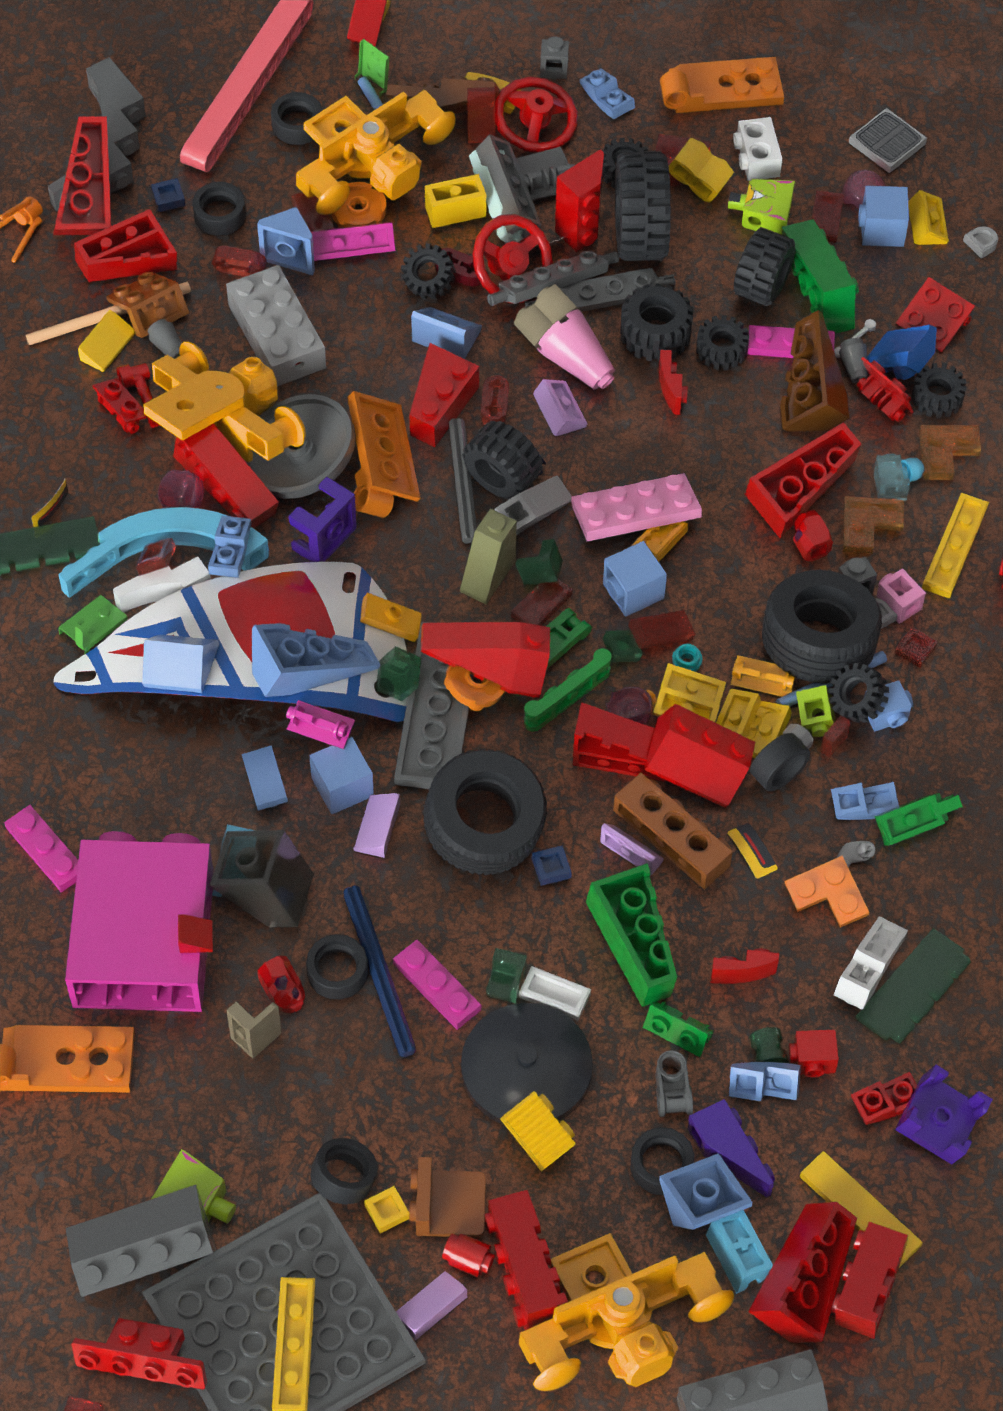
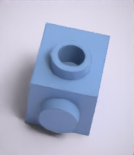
(896, 710)

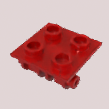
(939, 308)
(888, 394)

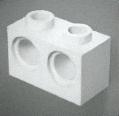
(758, 148)

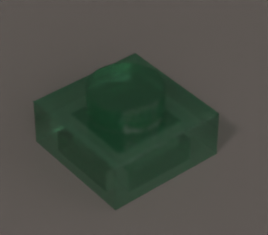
(622, 646)

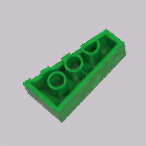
(823, 276)
(634, 931)

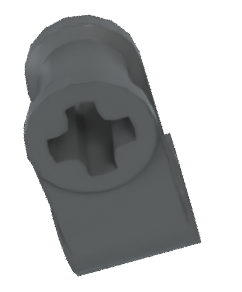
(673, 1091)

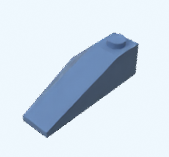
(298, 661)

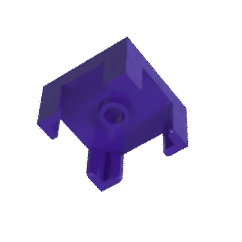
(330, 528)
(941, 1116)

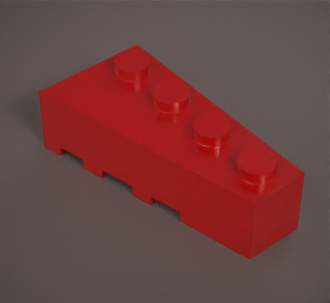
(86, 188)
(226, 475)
(524, 1258)
(806, 1274)

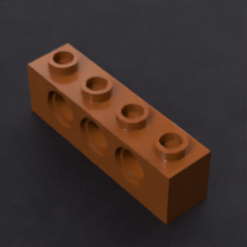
(677, 846)

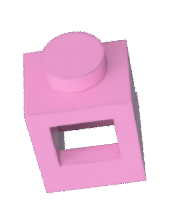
(901, 594)

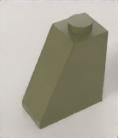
(490, 556)

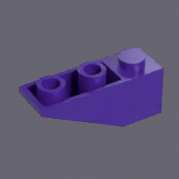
(720, 1131)

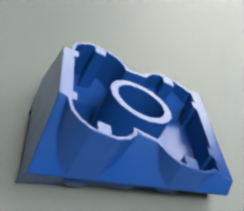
(905, 350)

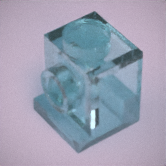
(891, 477)

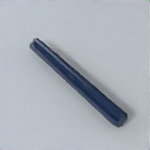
(379, 971)

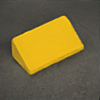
(927, 219)
(105, 341)

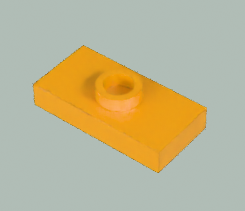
(663, 538)
(390, 617)

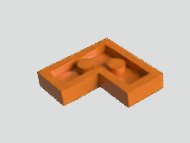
(831, 883)

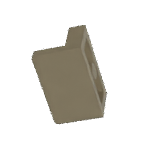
(253, 1033)

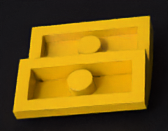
(690, 690)
(754, 718)

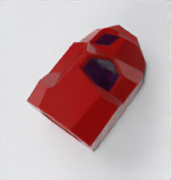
(812, 536)
(282, 984)

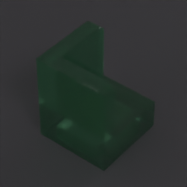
(543, 567)
(398, 673)
(506, 975)

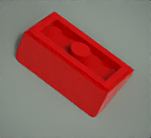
(366, 21)

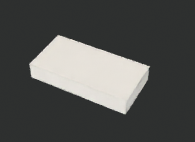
(555, 992)

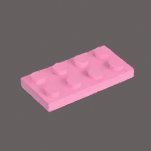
(636, 507)

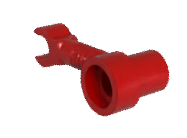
(136, 377)

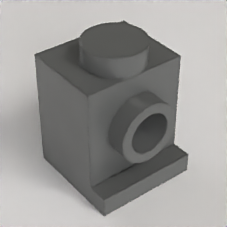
(554, 51)
(860, 570)

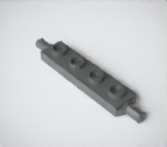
(562, 274)
(611, 289)

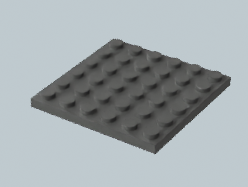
(232, 1310)

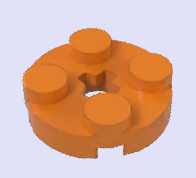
(371, 201)
(470, 693)

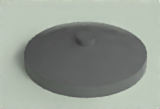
(324, 452)

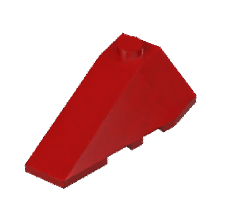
(499, 651)

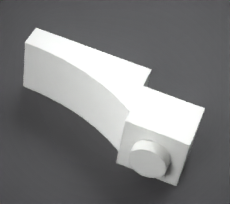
(159, 584)
(870, 962)

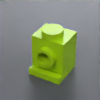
(812, 702)

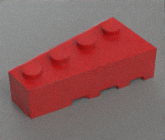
(801, 478)

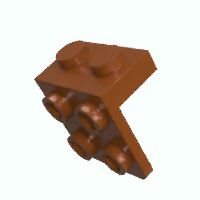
(447, 1201)

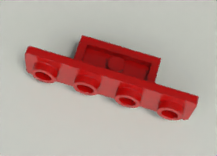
(142, 1352)

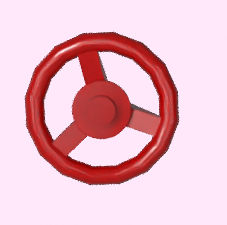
(536, 112)
(512, 256)

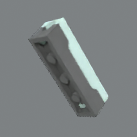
(503, 185)

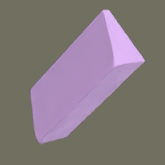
(559, 407)
(377, 824)
(629, 847)
(431, 1304)

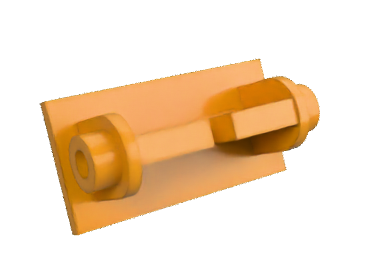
(761, 676)

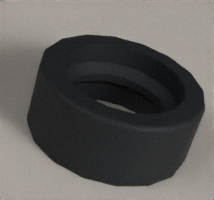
(290, 103)
(219, 224)
(780, 762)
(340, 944)
(655, 1137)
(338, 1190)

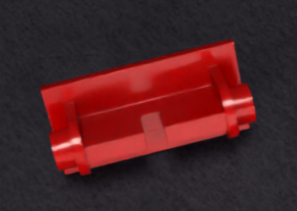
(120, 402)

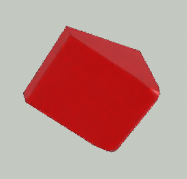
(194, 934)

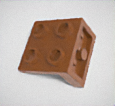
(150, 300)

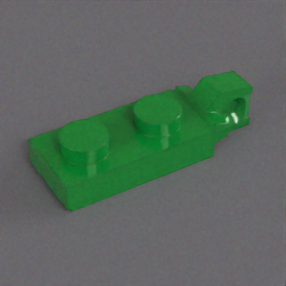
(915, 817)

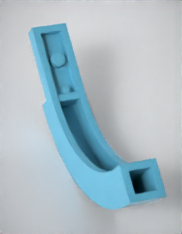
(131, 534)

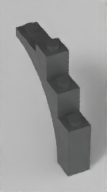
(122, 106)

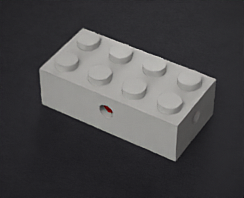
(276, 324)

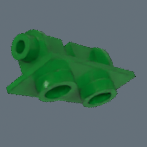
(684, 1033)

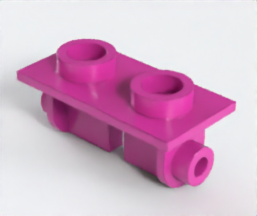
(319, 724)

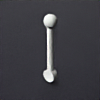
(870, 325)

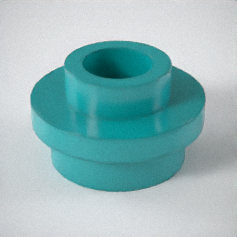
(690, 652)

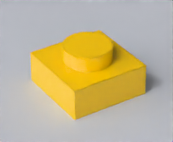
(387, 1209)

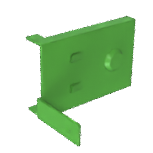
(373, 65)
(93, 623)

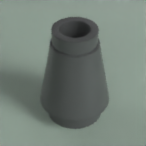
(165, 337)
(851, 354)

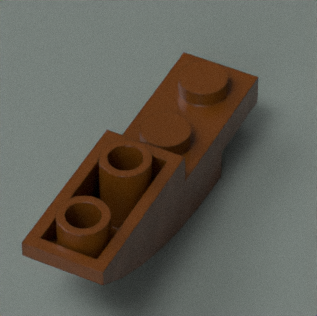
(451, 95)

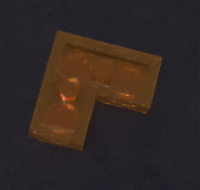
(943, 442)
(864, 515)

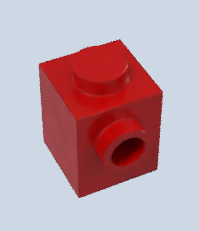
(815, 1052)

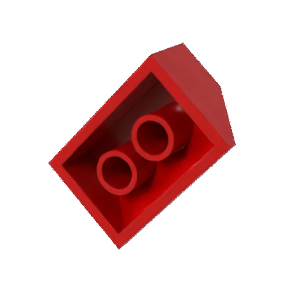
(580, 202)
(699, 755)

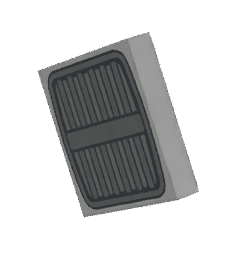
(887, 140)

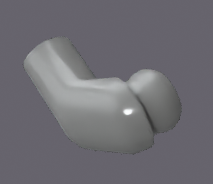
(857, 851)

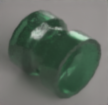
(768, 1045)

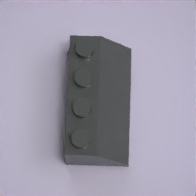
(139, 1240)
(775, 1385)

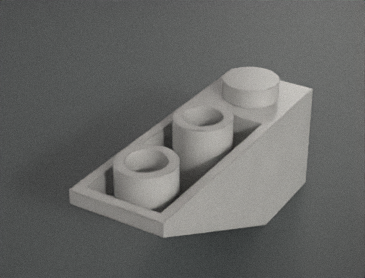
(536, 503)

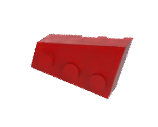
(126, 250)
(441, 393)
(611, 743)
(869, 1279)

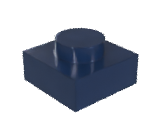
(168, 195)
(551, 865)

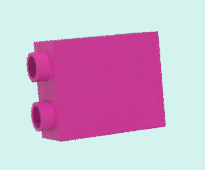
(127, 923)

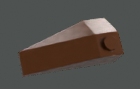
(815, 388)

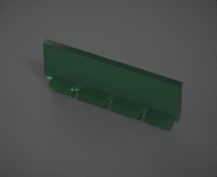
(47, 541)
(908, 987)

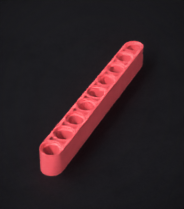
(245, 84)

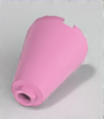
(577, 351)

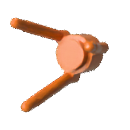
(25, 213)

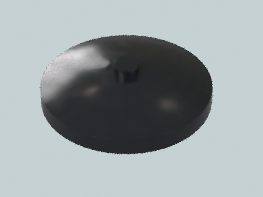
(523, 1052)

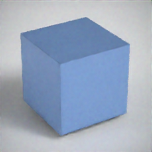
(884, 216)
(634, 578)
(341, 776)

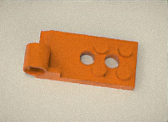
(698, 86)
(383, 455)
(32, 1053)

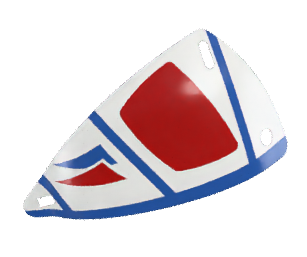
(226, 611)

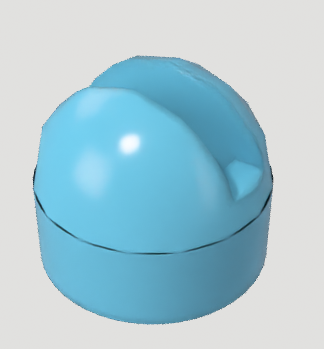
(914, 468)

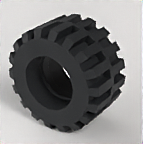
(764, 266)
(661, 305)
(502, 459)

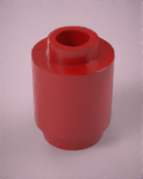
(468, 1254)

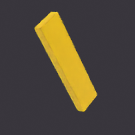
(955, 545)
(838, 1186)
(293, 1344)

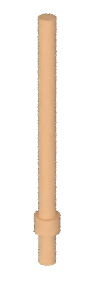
(81, 322)

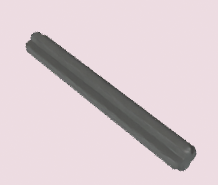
(462, 481)

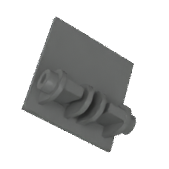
(541, 171)

